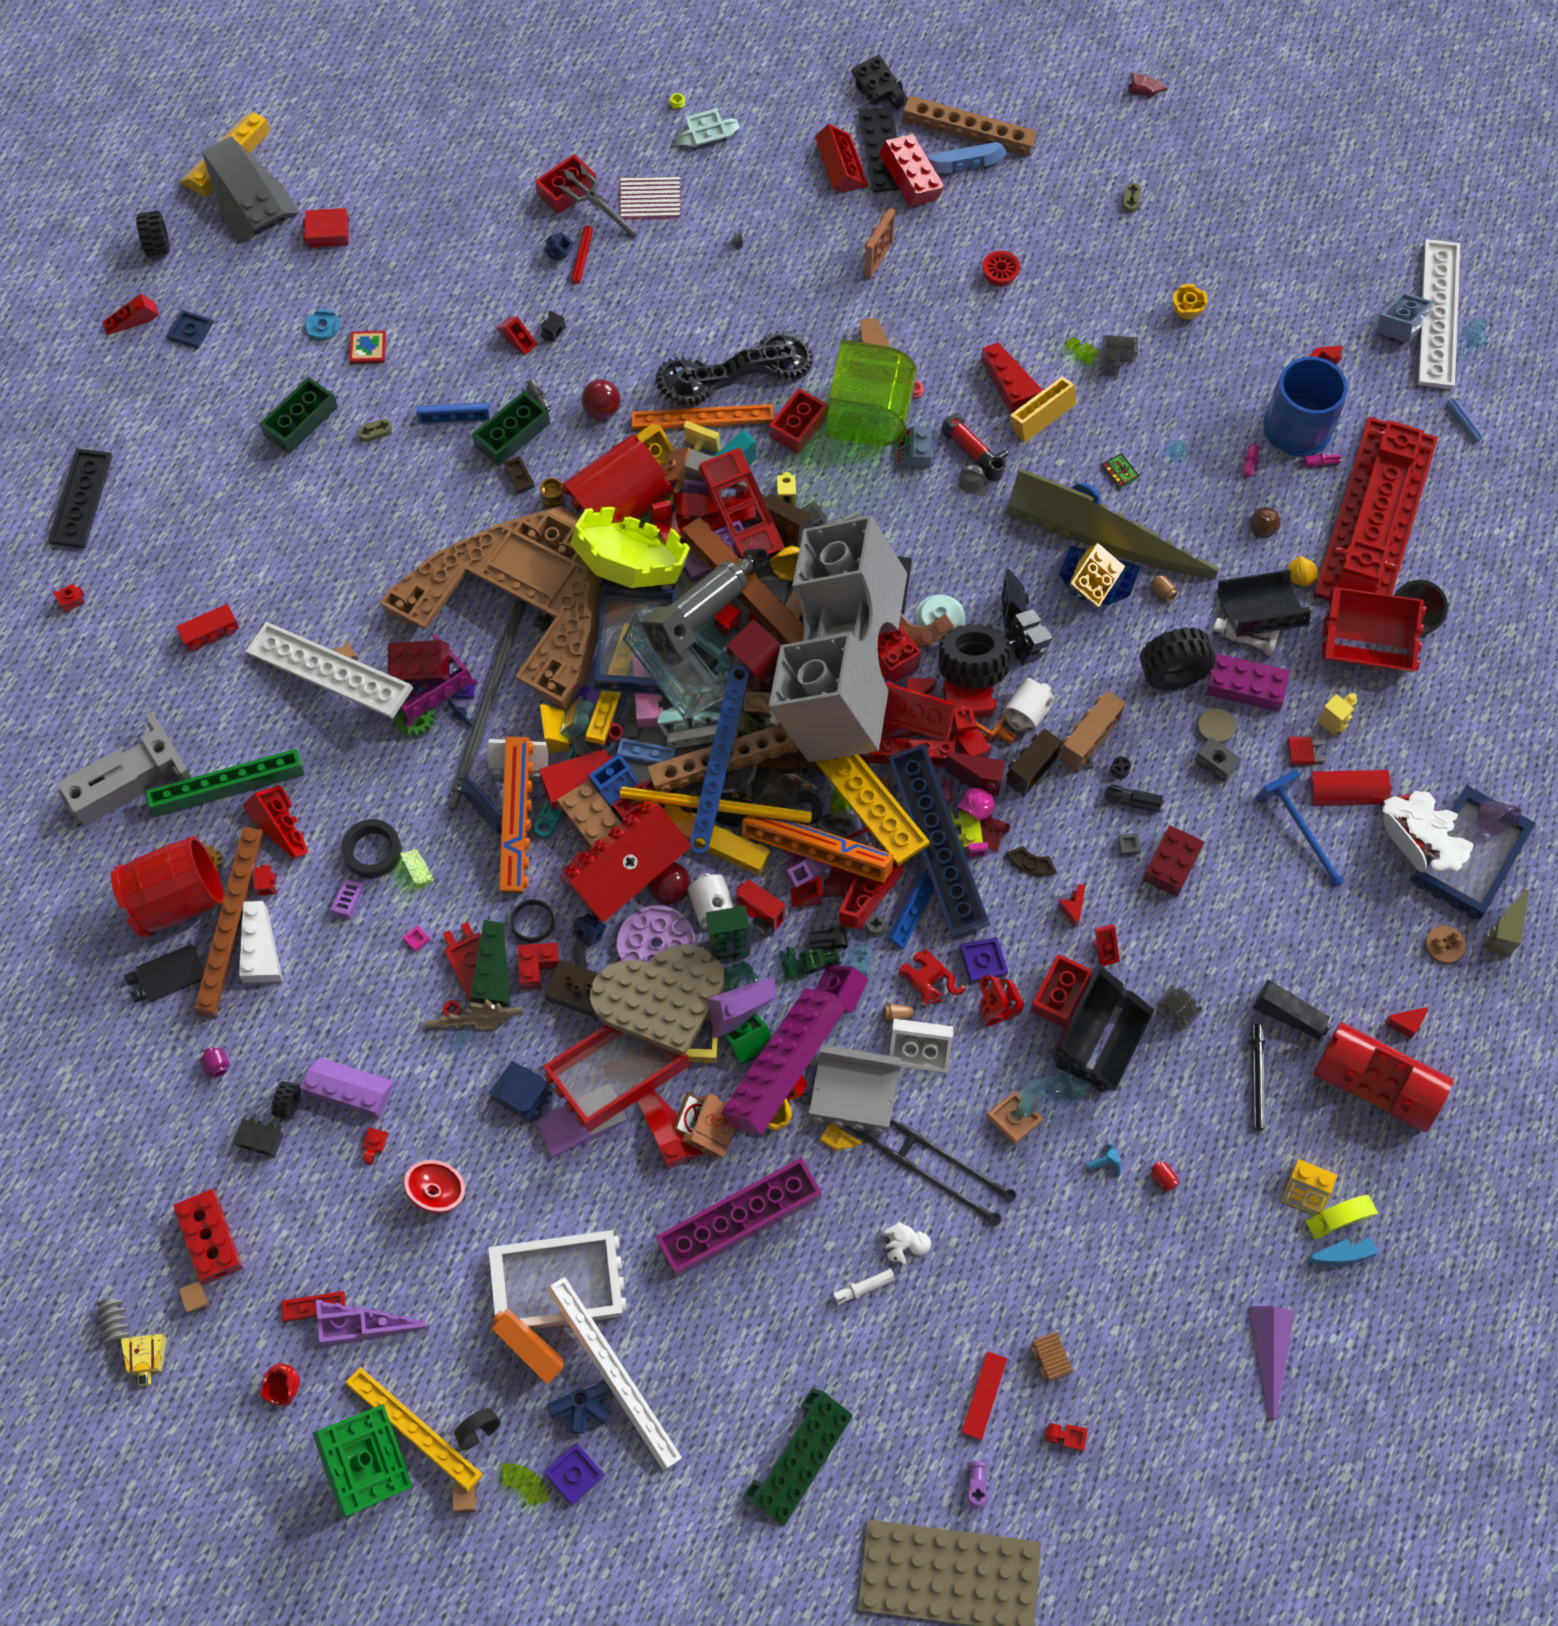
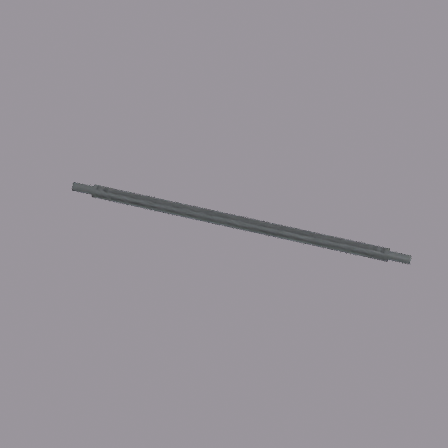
(487, 701)

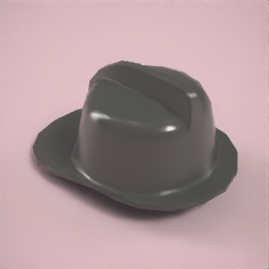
(973, 480)

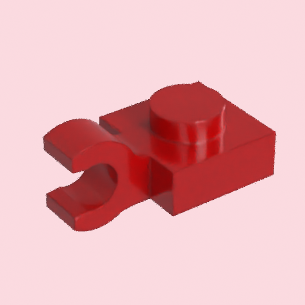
(374, 1142)

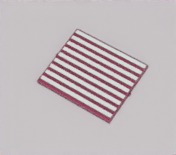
(650, 197)

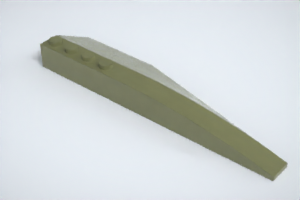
(1081, 519)

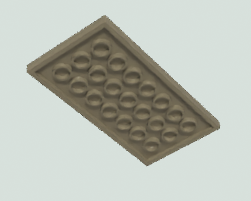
(949, 1575)

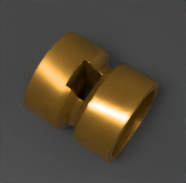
(551, 493)

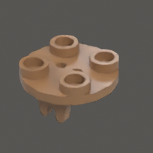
(1437, 948)

